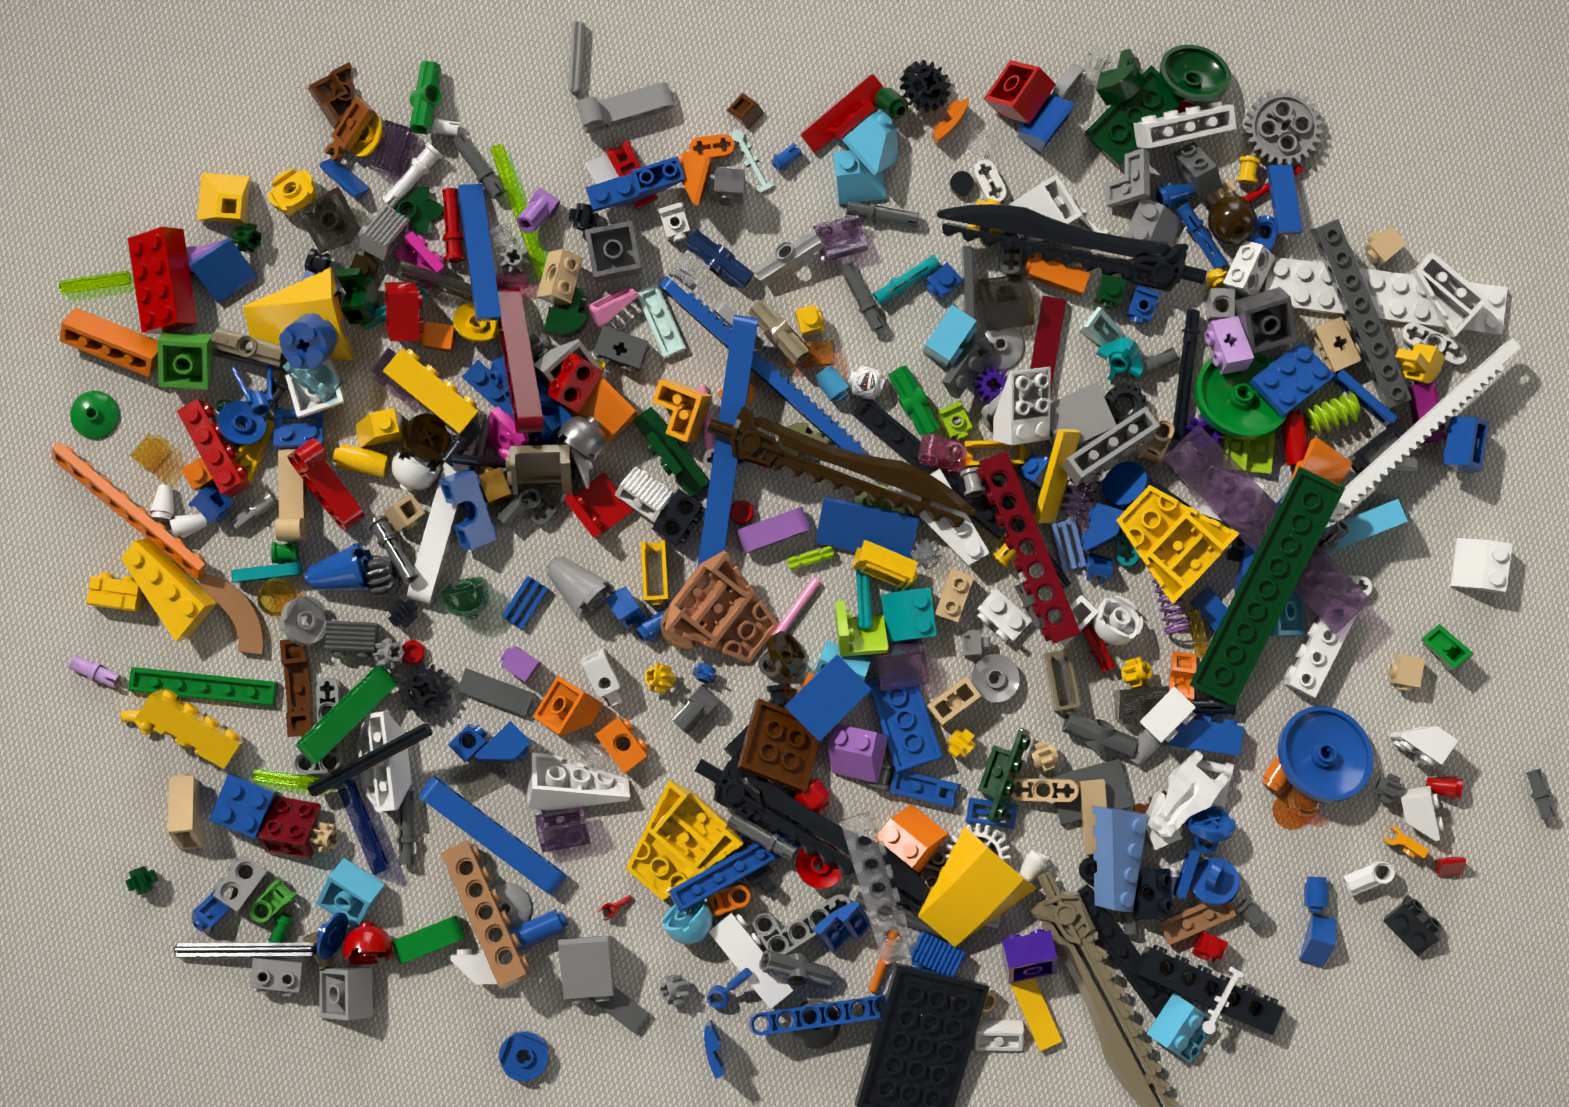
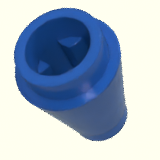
(1173, 194)
(649, 628)

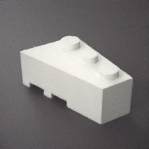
(1448, 293)

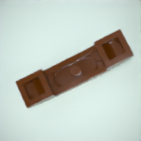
(298, 688)

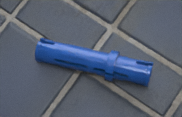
(1216, 260)

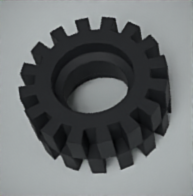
(1125, 391)

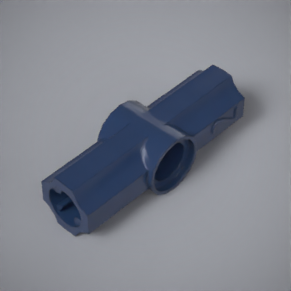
(719, 259)

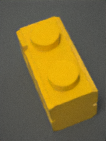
(114, 593)

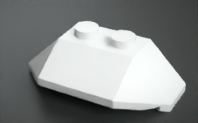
(390, 779)

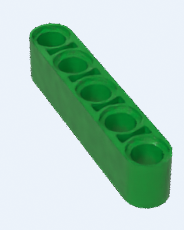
(346, 714)

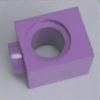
(519, 663)

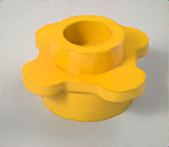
(1216, 278)

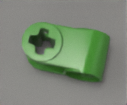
(275, 898)

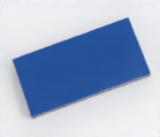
(849, 523)
(907, 723)

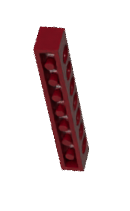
(1001, 465)

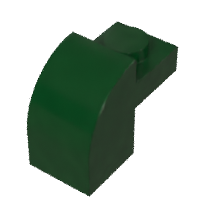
(1122, 82)
(360, 297)
(568, 322)

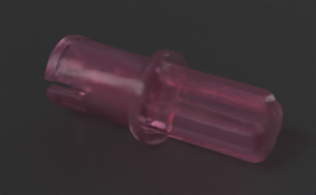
(512, 280)

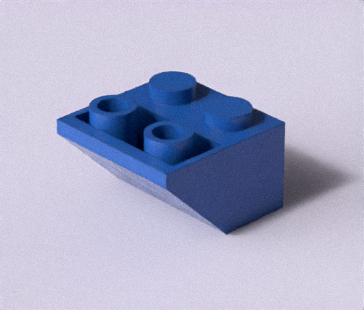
(1466, 443)

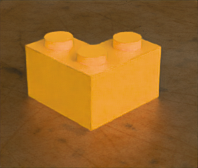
(688, 408)

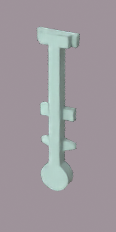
(738, 136)

